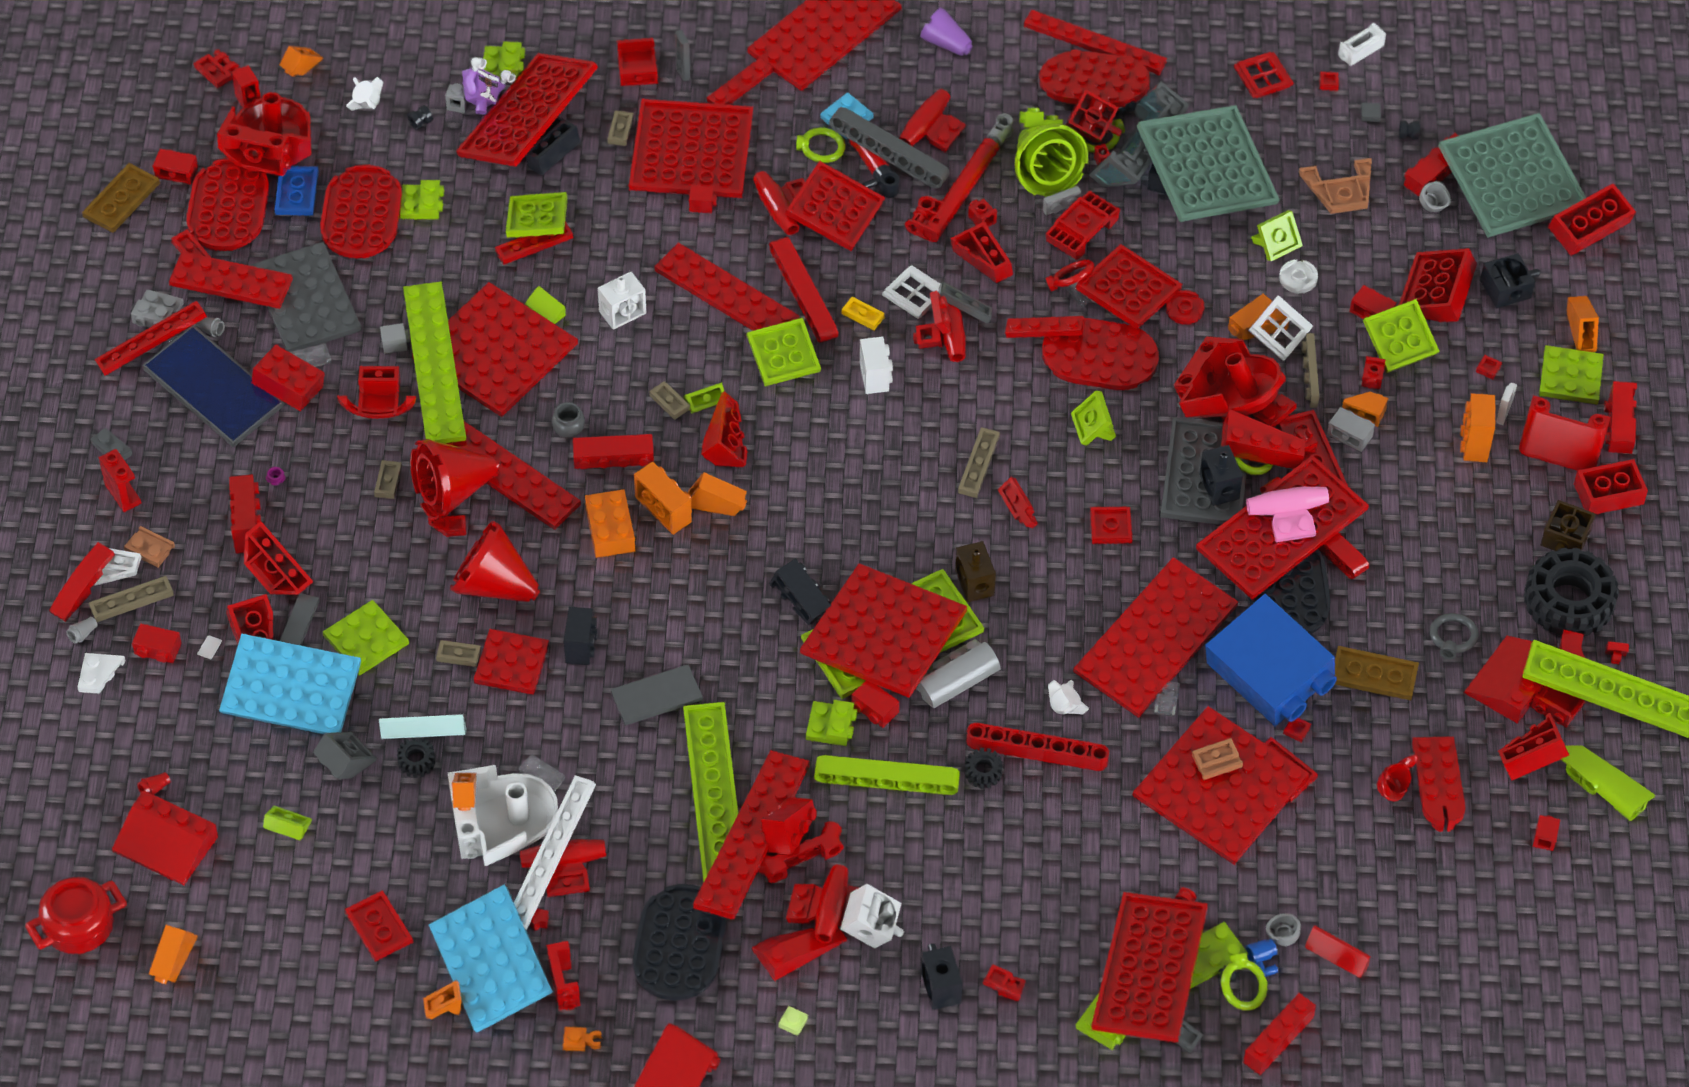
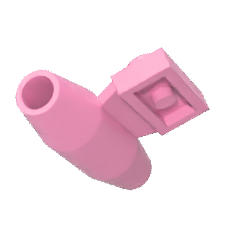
(1289, 510)

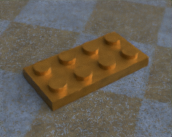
(121, 197)
(1375, 673)

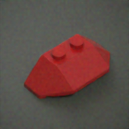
(273, 563)

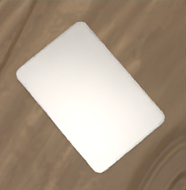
(209, 647)

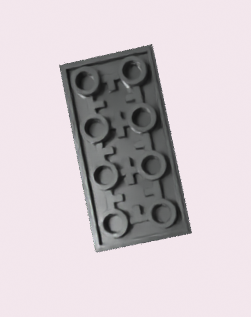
(656, 694)

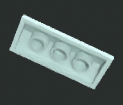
(422, 726)

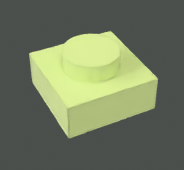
(793, 1020)

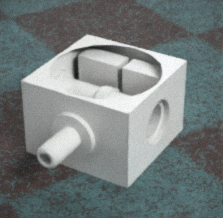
(622, 300)
(871, 916)

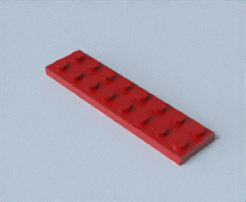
(722, 289)
(522, 482)

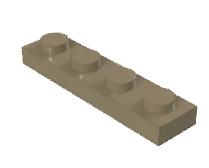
(1311, 375)
(978, 462)
(131, 599)

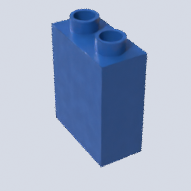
(1271, 661)

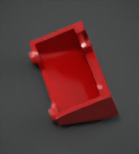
(1562, 439)
(678, 1061)

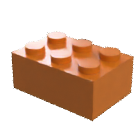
(1478, 427)
(663, 497)
(610, 523)

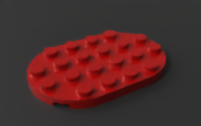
(1105, 75)
(227, 205)
(361, 211)
(1104, 356)

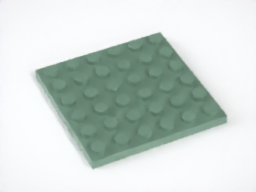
(1207, 163)
(1512, 174)

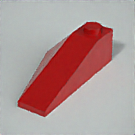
(251, 618)

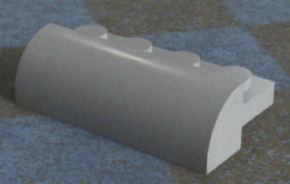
(958, 672)

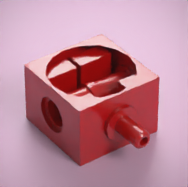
(1093, 117)

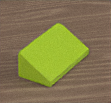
(546, 305)
(704, 398)
(286, 822)

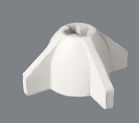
(365, 94)
(1065, 699)

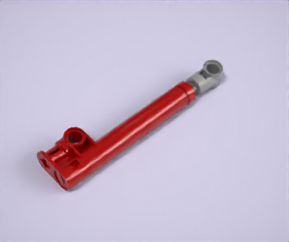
(933, 215)

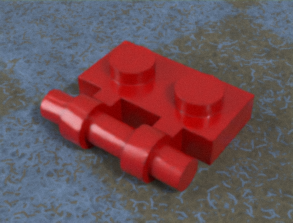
(212, 69)

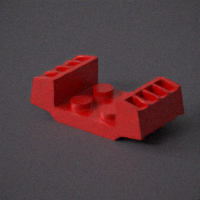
(1081, 224)

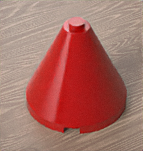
(448, 475)
(495, 569)

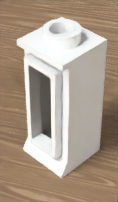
(1362, 44)

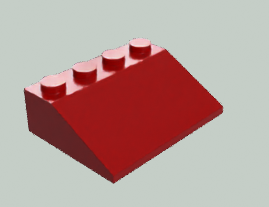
(1440, 283)
(1501, 681)
(165, 837)

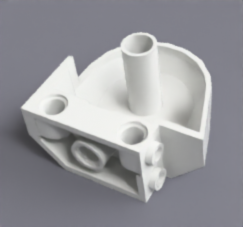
(507, 814)

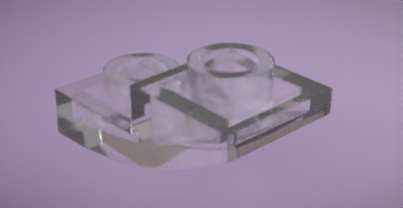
(1167, 699)

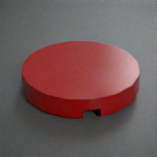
(1185, 307)

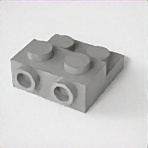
(155, 308)

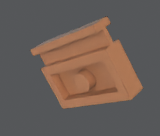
(150, 545)
(1217, 759)

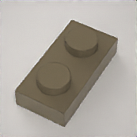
(620, 128)
(669, 400)
(388, 479)
(458, 653)

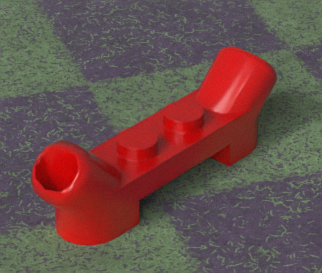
(826, 844)

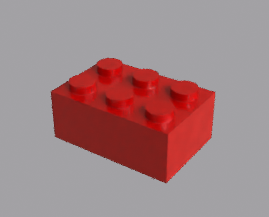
(288, 377)
(1610, 487)

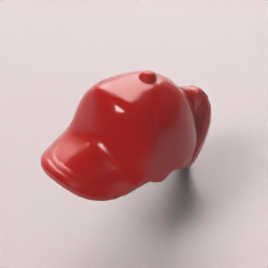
(1396, 779)

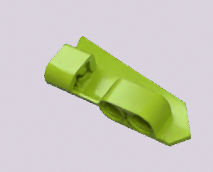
(1602, 778)

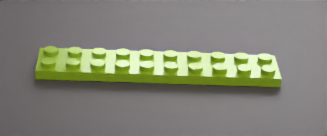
(434, 363)
(1608, 687)
(711, 777)

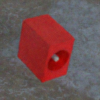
(1100, 153)

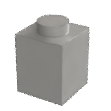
(394, 338)

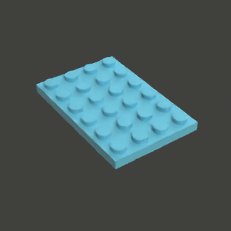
(290, 685)
(491, 958)

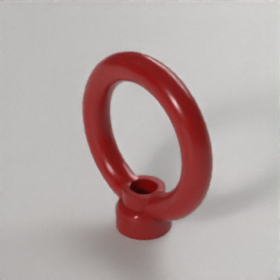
(1055, 282)

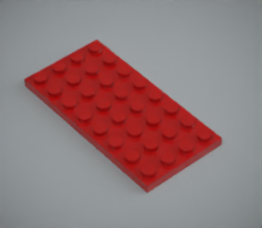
(819, 36)
(526, 109)
(1246, 543)
(1155, 637)
(1150, 967)

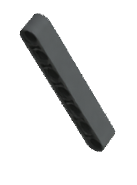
(889, 147)

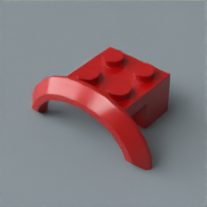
(378, 393)

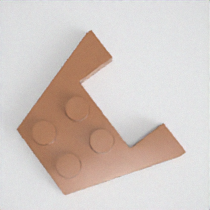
(1341, 193)

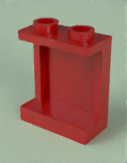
(637, 62)
(116, 479)
(1560, 705)
(560, 960)

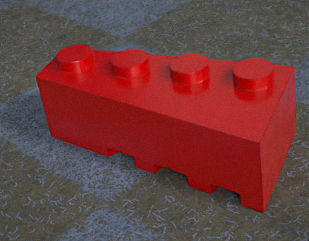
(1261, 442)
(243, 508)

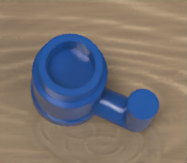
(1260, 952)

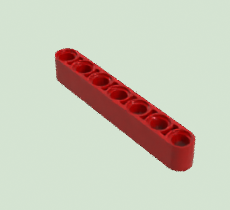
(803, 289)
(1338, 550)
(1047, 743)

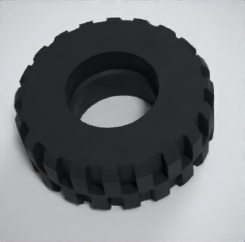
(1574, 569)

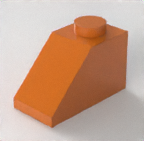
(299, 60)
(1367, 406)
(464, 791)

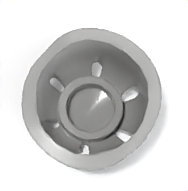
(1429, 200)
(1283, 933)

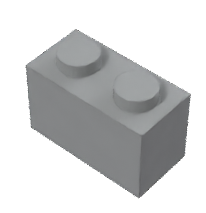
(1351, 429)

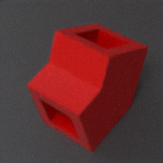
(539, 919)

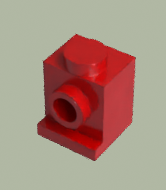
(981, 212)
(927, 330)
(1373, 372)

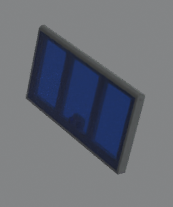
(212, 385)

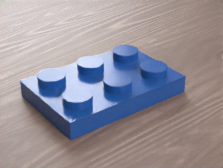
(297, 191)

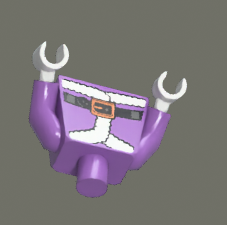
(482, 86)

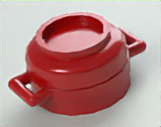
(76, 915)

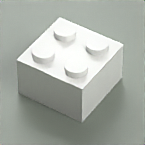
(875, 365)

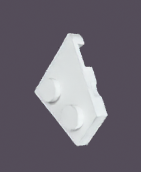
(121, 566)
(97, 671)

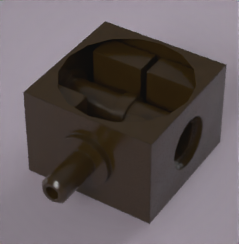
(1567, 527)
(975, 571)

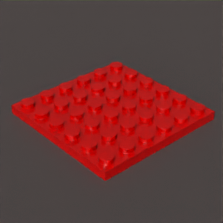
(689, 146)
(503, 348)
(883, 630)
(1227, 808)

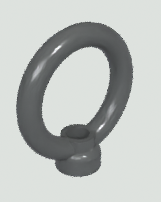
(1449, 648)

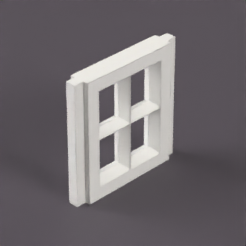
(904, 302)
(1269, 341)

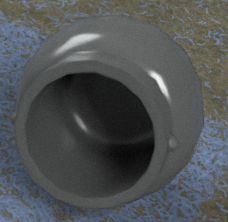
(568, 420)

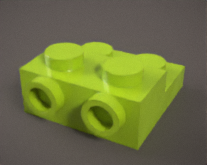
(504, 58)
(1034, 117)
(422, 200)
(831, 722)
(1105, 1038)

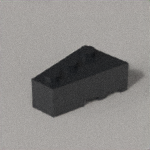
(553, 145)
(801, 591)

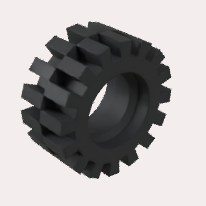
(983, 758)
(420, 766)

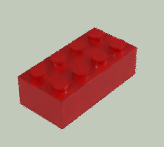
(1591, 219)

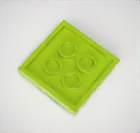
(536, 214)
(1401, 335)
(783, 352)
(1571, 375)
(366, 635)

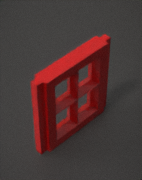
(1248, 80)

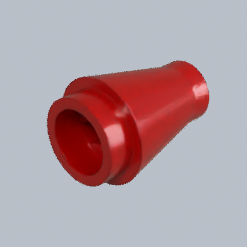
(154, 783)

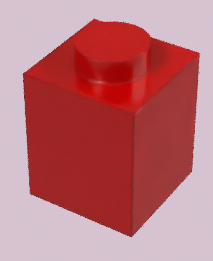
(702, 199)
(1546, 832)

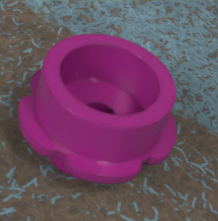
(275, 472)

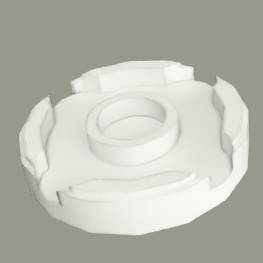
(1298, 276)

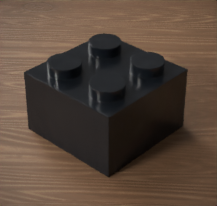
(580, 636)

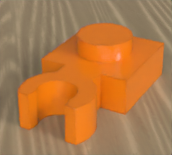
(577, 1039)

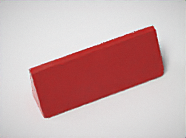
(1337, 951)

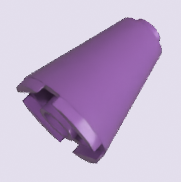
(946, 33)

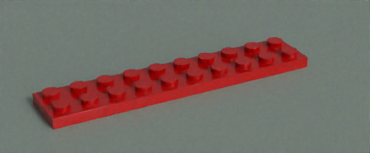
(746, 843)

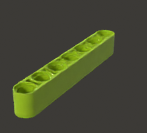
(887, 775)

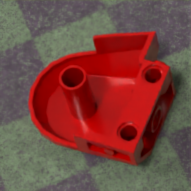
(267, 134)
(1225, 378)

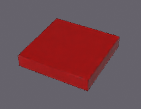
(1111, 525)

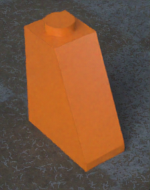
(1243, 319)
(1583, 323)
(716, 496)
(171, 954)

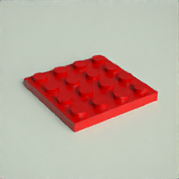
(835, 206)
(1128, 286)

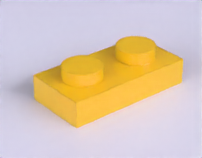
(863, 313)

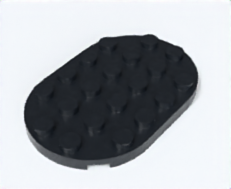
(1303, 593)
(677, 945)

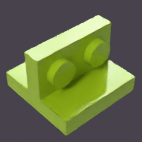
(1278, 235)
(1093, 419)

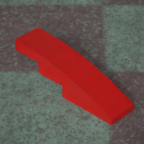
(82, 579)

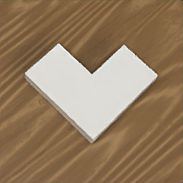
(1506, 402)

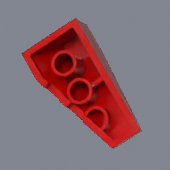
(723, 437)
(792, 950)

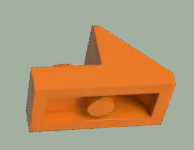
(443, 1000)

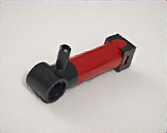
(880, 171)

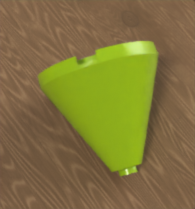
(1050, 159)

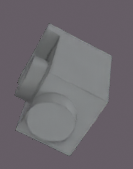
(457, 93)

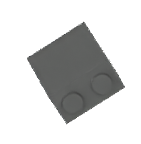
(343, 754)

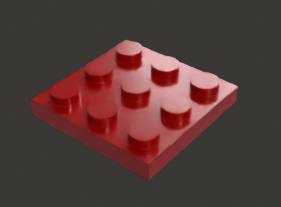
(511, 661)

